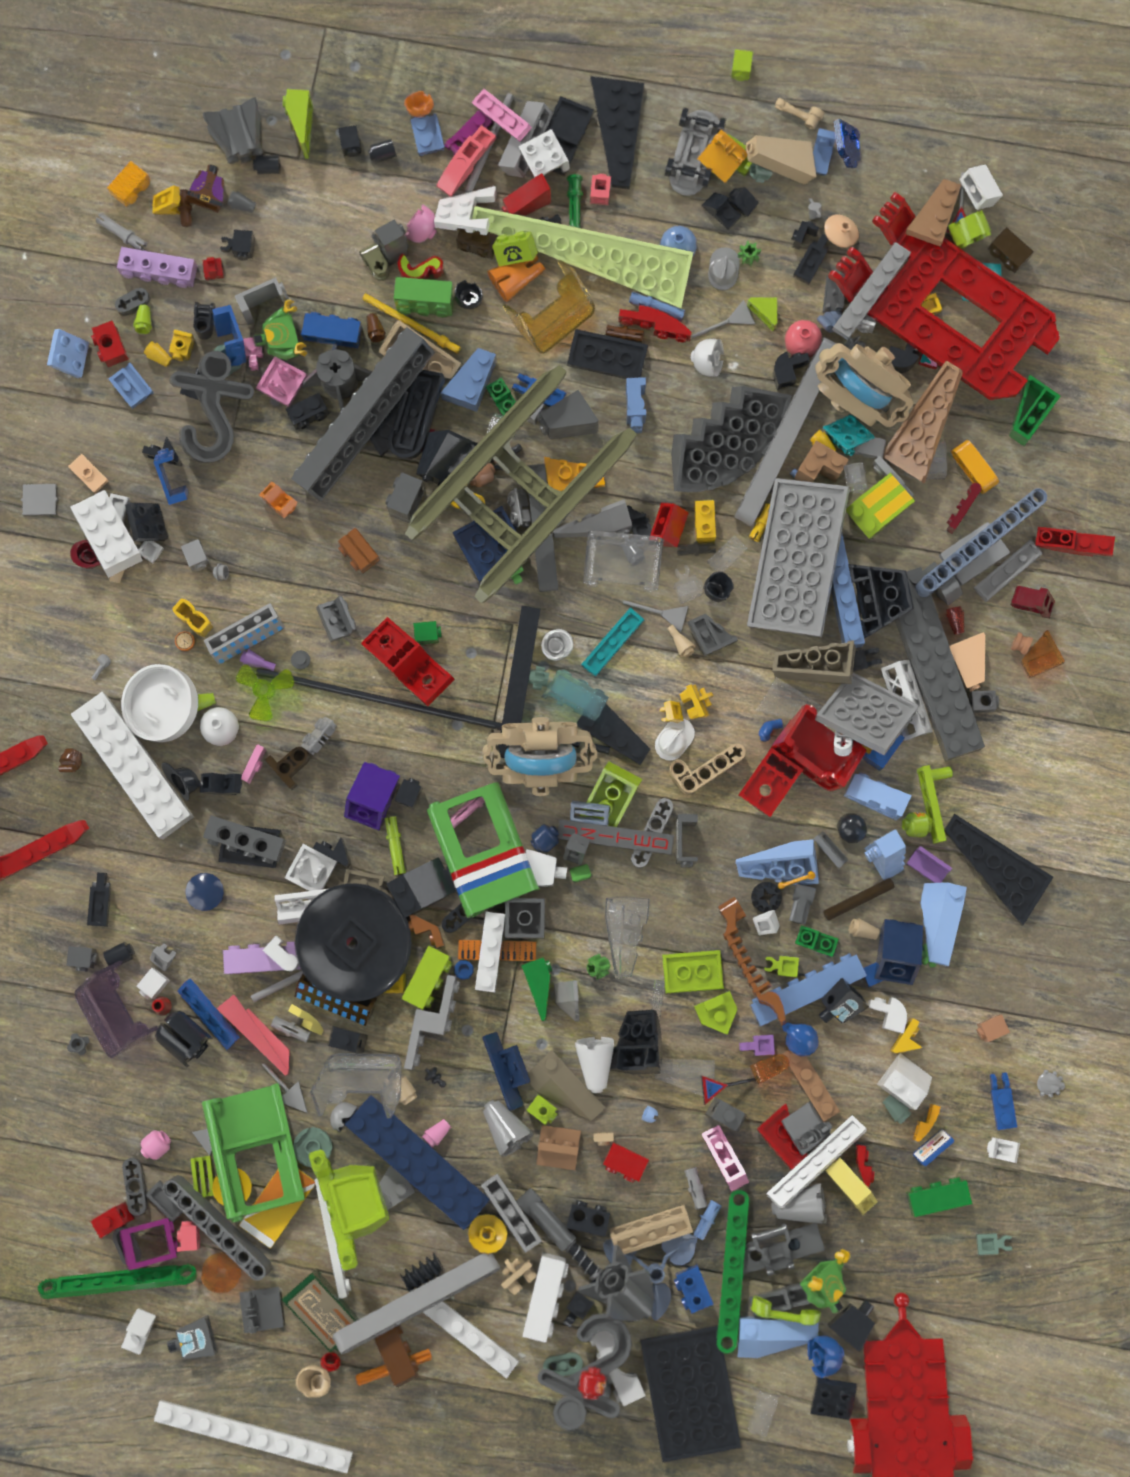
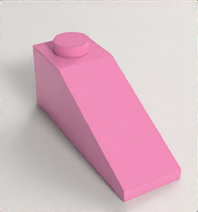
(725, 1158)

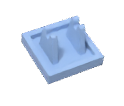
(68, 353)

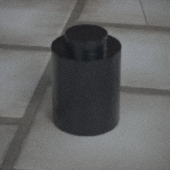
(382, 151)
(267, 164)
(121, 952)

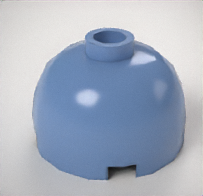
(679, 238)

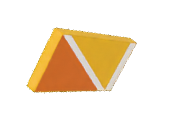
(270, 1224)

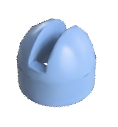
(648, 1114)

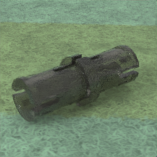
(696, 548)

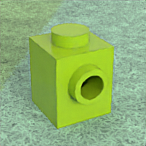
(542, 1110)

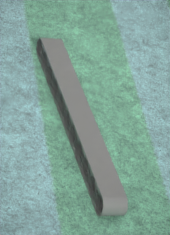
(782, 441)

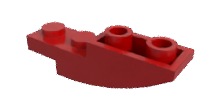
(663, 324)
(1074, 543)

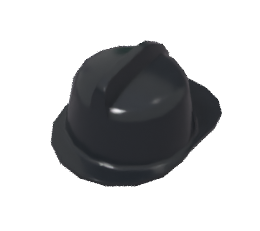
(182, 779)

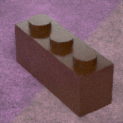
(397, 1357)

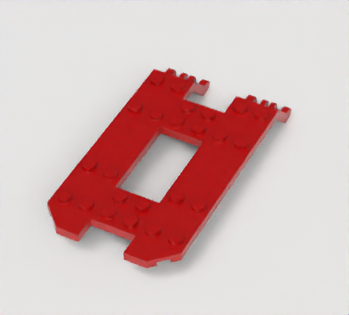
(900, 310)

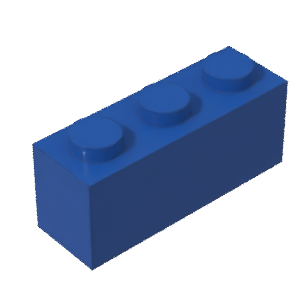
(331, 330)

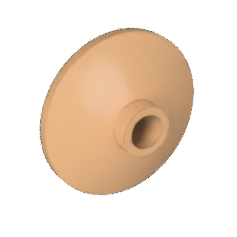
(841, 231)

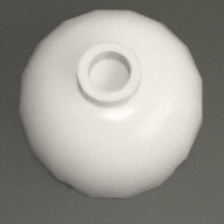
(707, 357)
(219, 726)

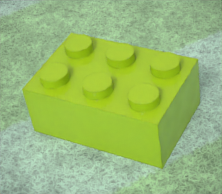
(427, 978)

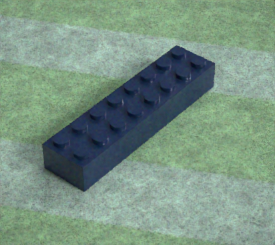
(417, 1162)

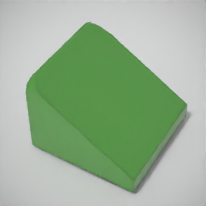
(580, 873)

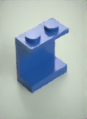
(226, 324)
(173, 495)

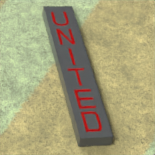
(618, 837)

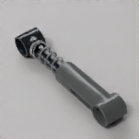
(557, 1231)

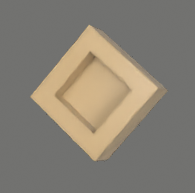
(603, 1138)

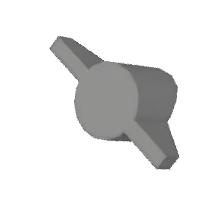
(814, 209)

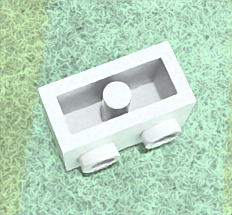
(981, 187)

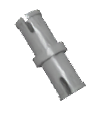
(303, 1034)
(696, 1188)

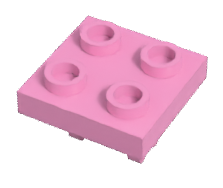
(281, 381)

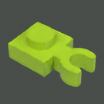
(786, 966)

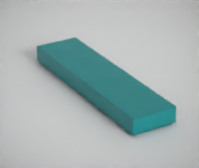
(612, 642)

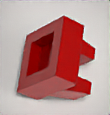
(213, 268)

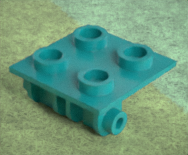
(848, 434)

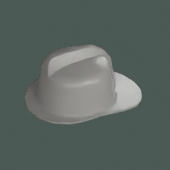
(723, 268)

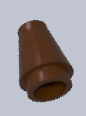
(375, 330)

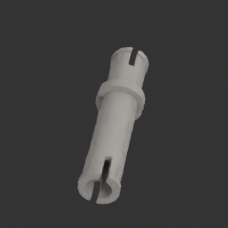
(127, 235)

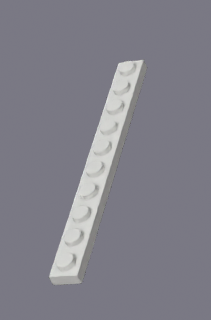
(253, 1436)

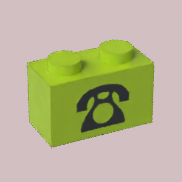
(515, 248)

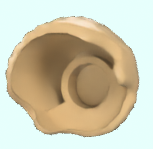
(313, 1381)

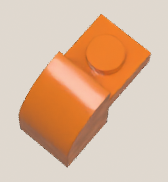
(278, 500)

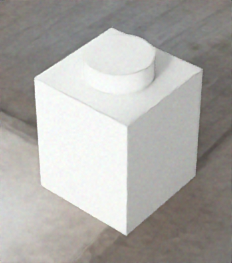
(152, 984)

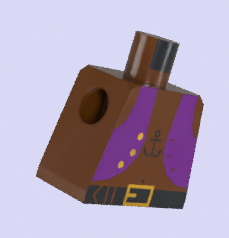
(207, 189)

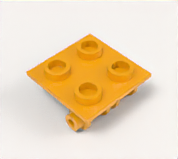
(723, 156)

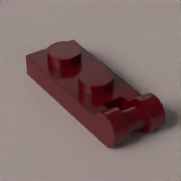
(963, 507)

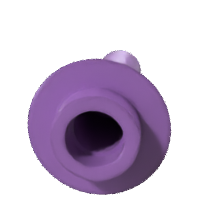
(254, 660)

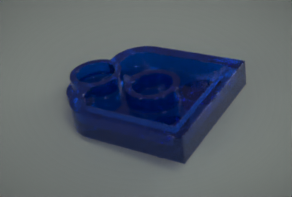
(847, 143)

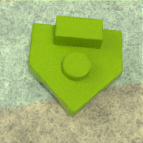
(717, 1012)

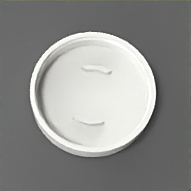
(159, 703)

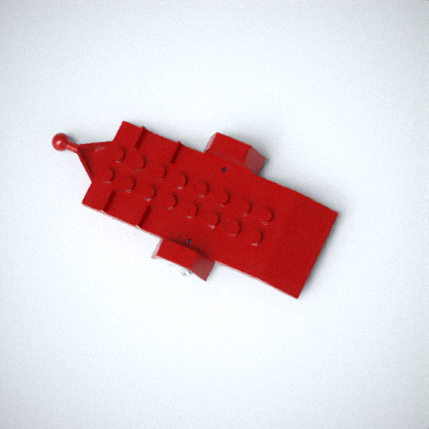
(908, 1408)

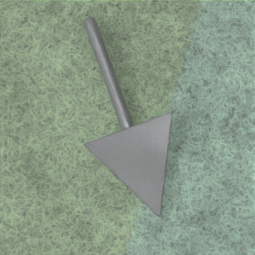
(293, 1096)

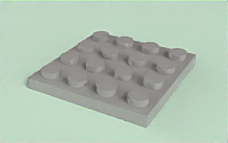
(867, 713)

